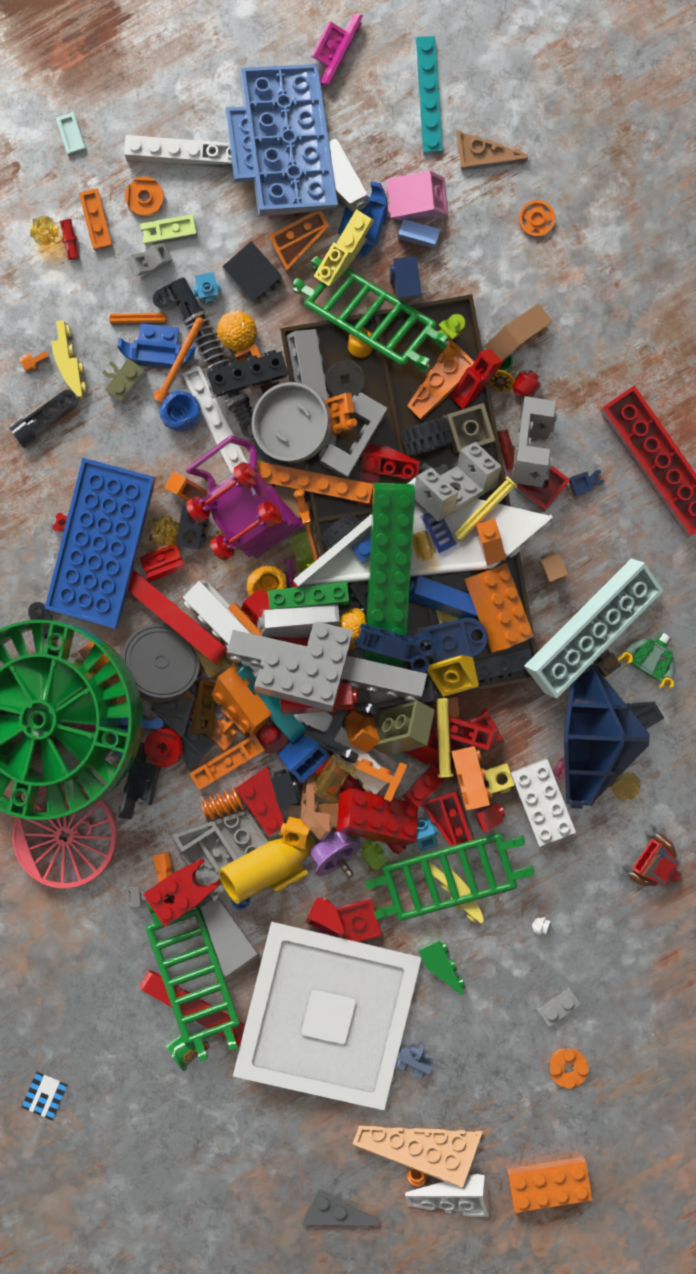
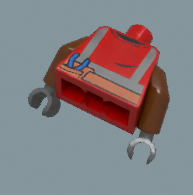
(656, 862)

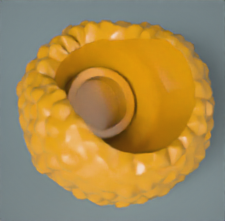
(236, 331)
(267, 579)
(351, 620)

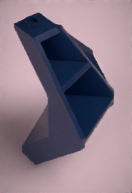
(599, 738)

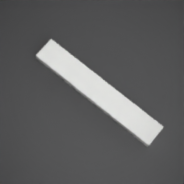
(213, 416)

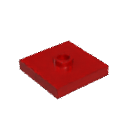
(359, 920)

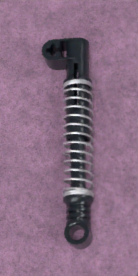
(208, 344)

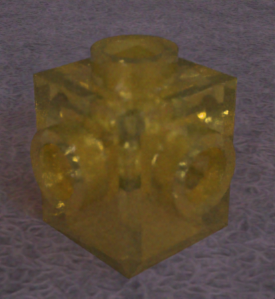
(41, 224)
(164, 531)

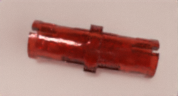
(507, 448)

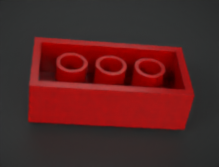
(376, 818)

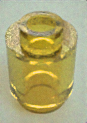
(423, 545)

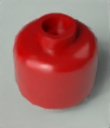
(526, 384)

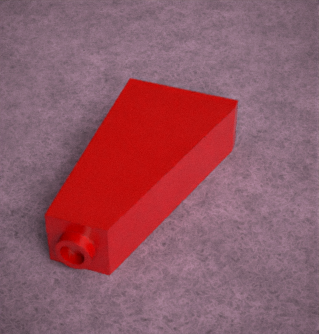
(345, 700)

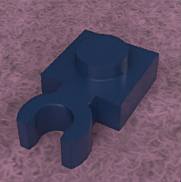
(583, 482)

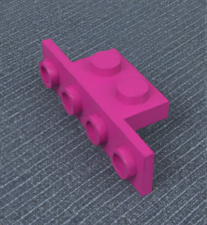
(333, 46)

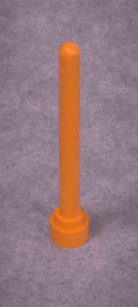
(163, 391)

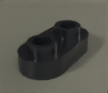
(44, 615)

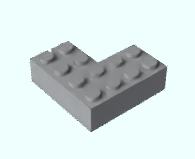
(307, 679)

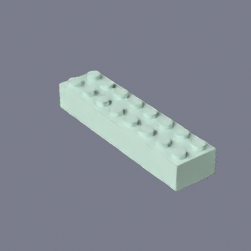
(593, 628)

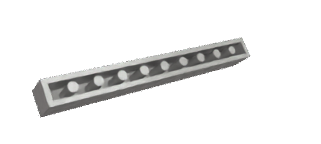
(357, 672)

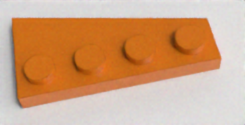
(440, 380)

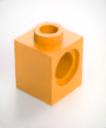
(295, 833)

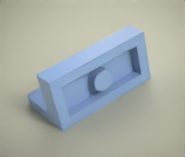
(418, 233)

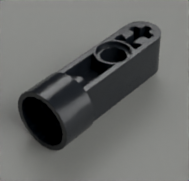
(26, 430)

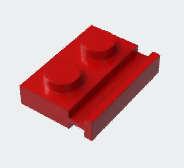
(162, 562)

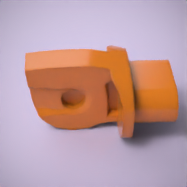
(29, 363)

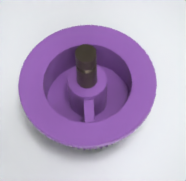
(334, 854)

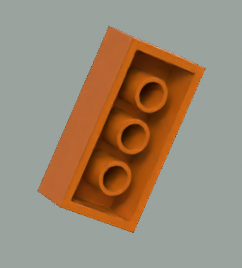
(499, 607)
(549, 1184)

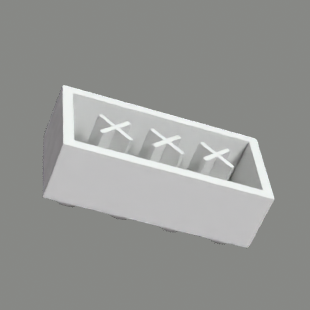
(542, 802)

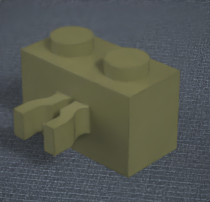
(125, 380)

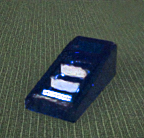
(440, 548)

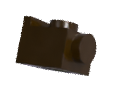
(607, 663)

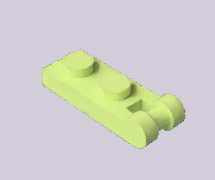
(168, 229)

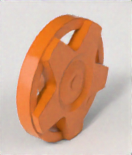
(537, 218)

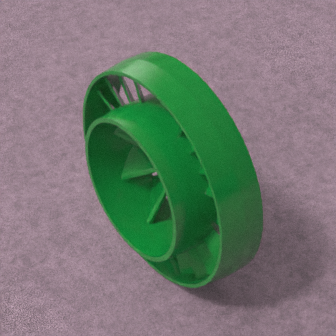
(36, 687)

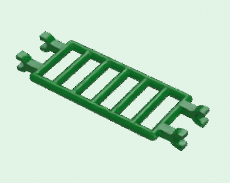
(409, 355)
(456, 900)
(170, 983)

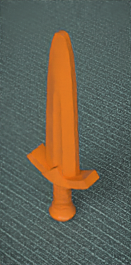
(305, 516)

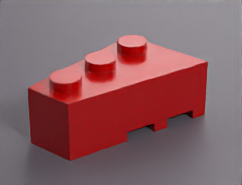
(262, 801)
(450, 817)

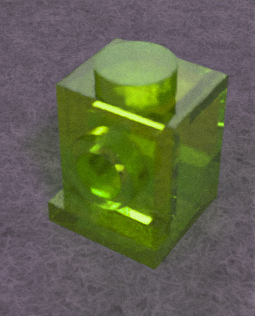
(373, 854)

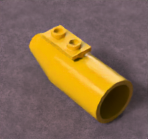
(267, 866)

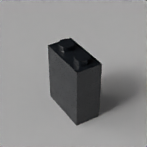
(253, 273)

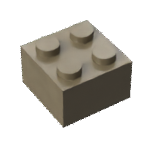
(469, 427)

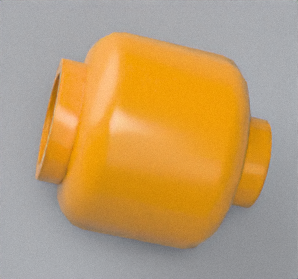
(358, 347)

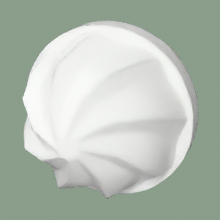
(541, 926)

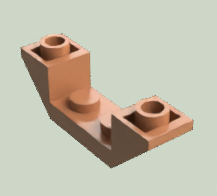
(317, 822)

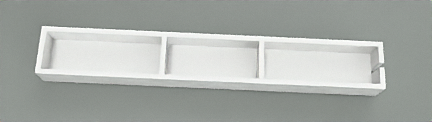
(214, 611)

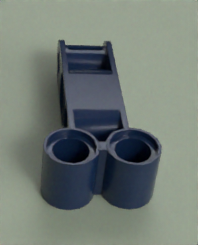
(397, 645)

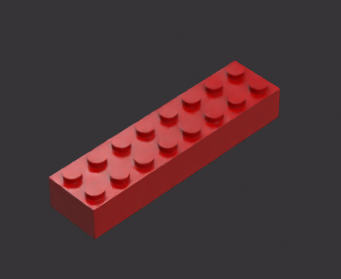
(655, 455)

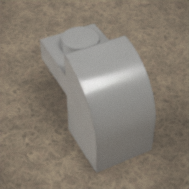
(150, 260)

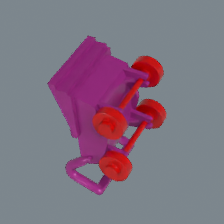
(242, 507)

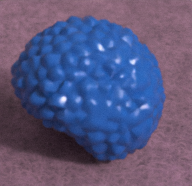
(180, 411)

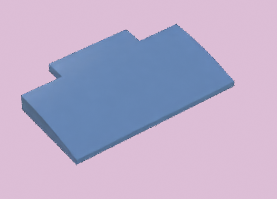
(282, 140)

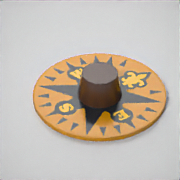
(502, 381)

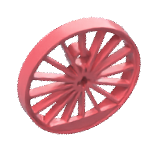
(26, 859)

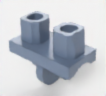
(416, 1059)

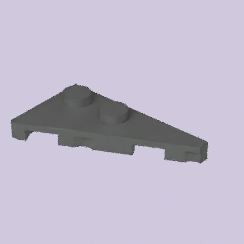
(330, 1210)

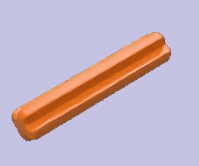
(137, 318)

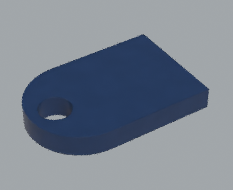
(456, 639)

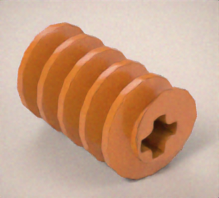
(222, 804)

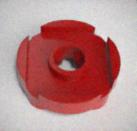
(155, 752)

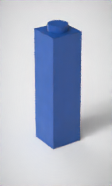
(441, 598)

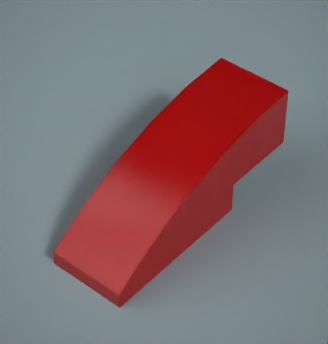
(476, 378)

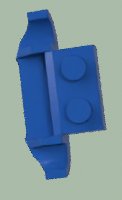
(376, 210)
(155, 346)

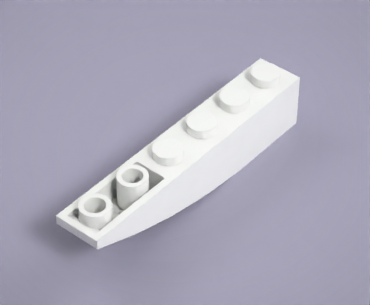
(176, 151)

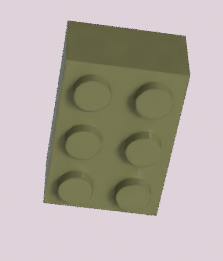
(403, 727)

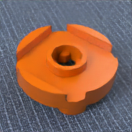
(151, 205)
(557, 1068)

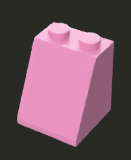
(417, 196)

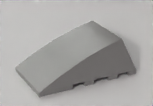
(219, 845)

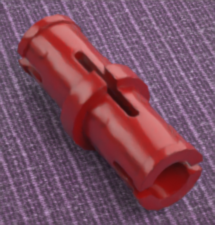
(69, 239)

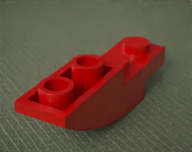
(427, 782)

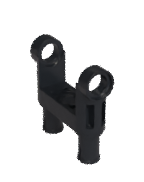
(327, 738)

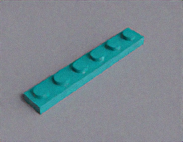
(429, 94)

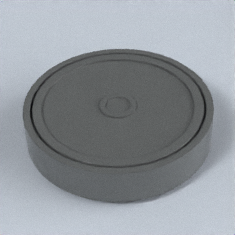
(161, 663)

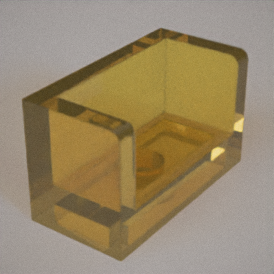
(333, 778)

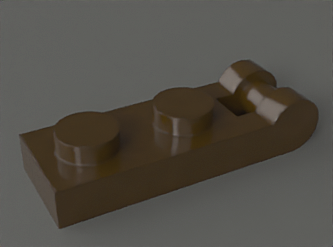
(203, 709)

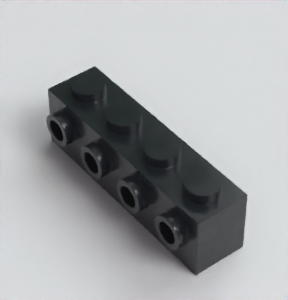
(246, 374)

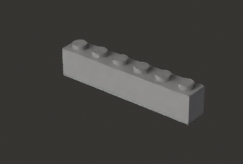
(308, 364)

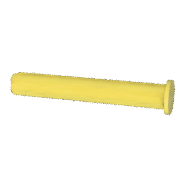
(485, 508)
(443, 738)

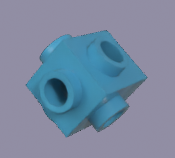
(207, 281)
(426, 831)

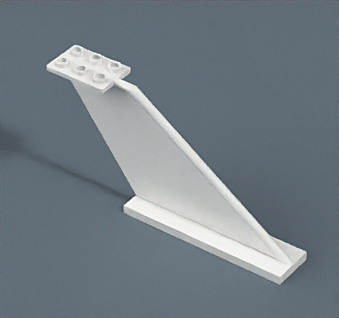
(514, 525)

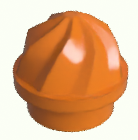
(416, 1178)

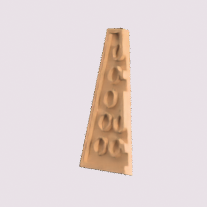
(429, 1151)

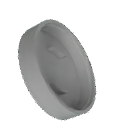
(291, 422)

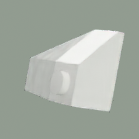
(470, 1199)

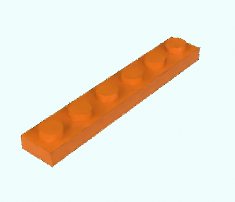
(315, 482)

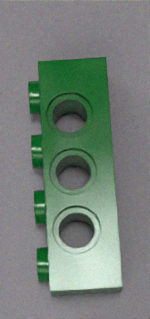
(310, 595)

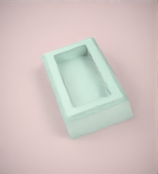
(70, 134)

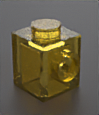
(626, 786)

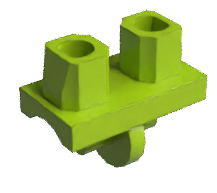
(452, 326)

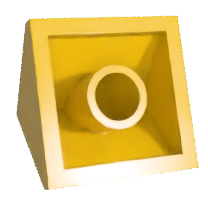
(454, 675)

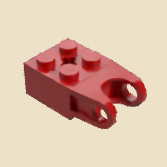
(186, 890)

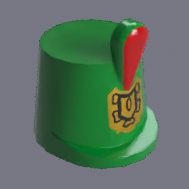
(183, 1053)

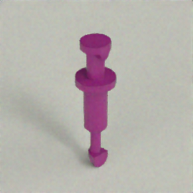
(290, 572)

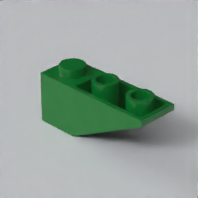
(437, 962)

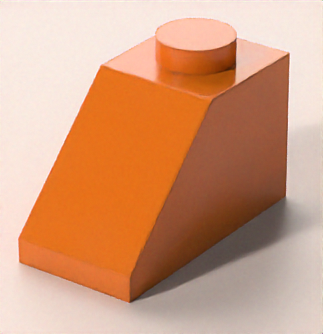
(184, 487)
(490, 541)

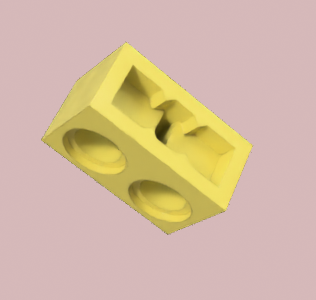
(491, 775)

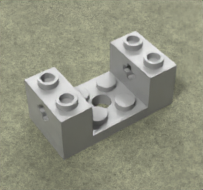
(367, 411)
(533, 463)
(473, 476)

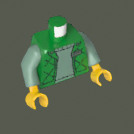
(652, 658)

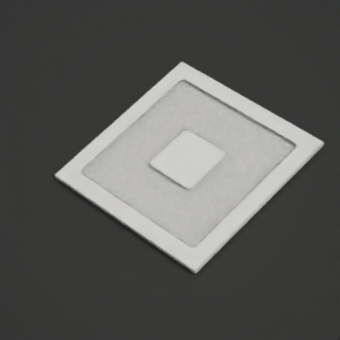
(327, 1016)

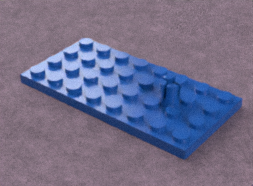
(100, 543)

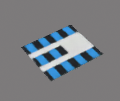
(44, 1095)

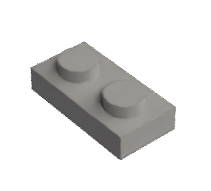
(559, 1007)

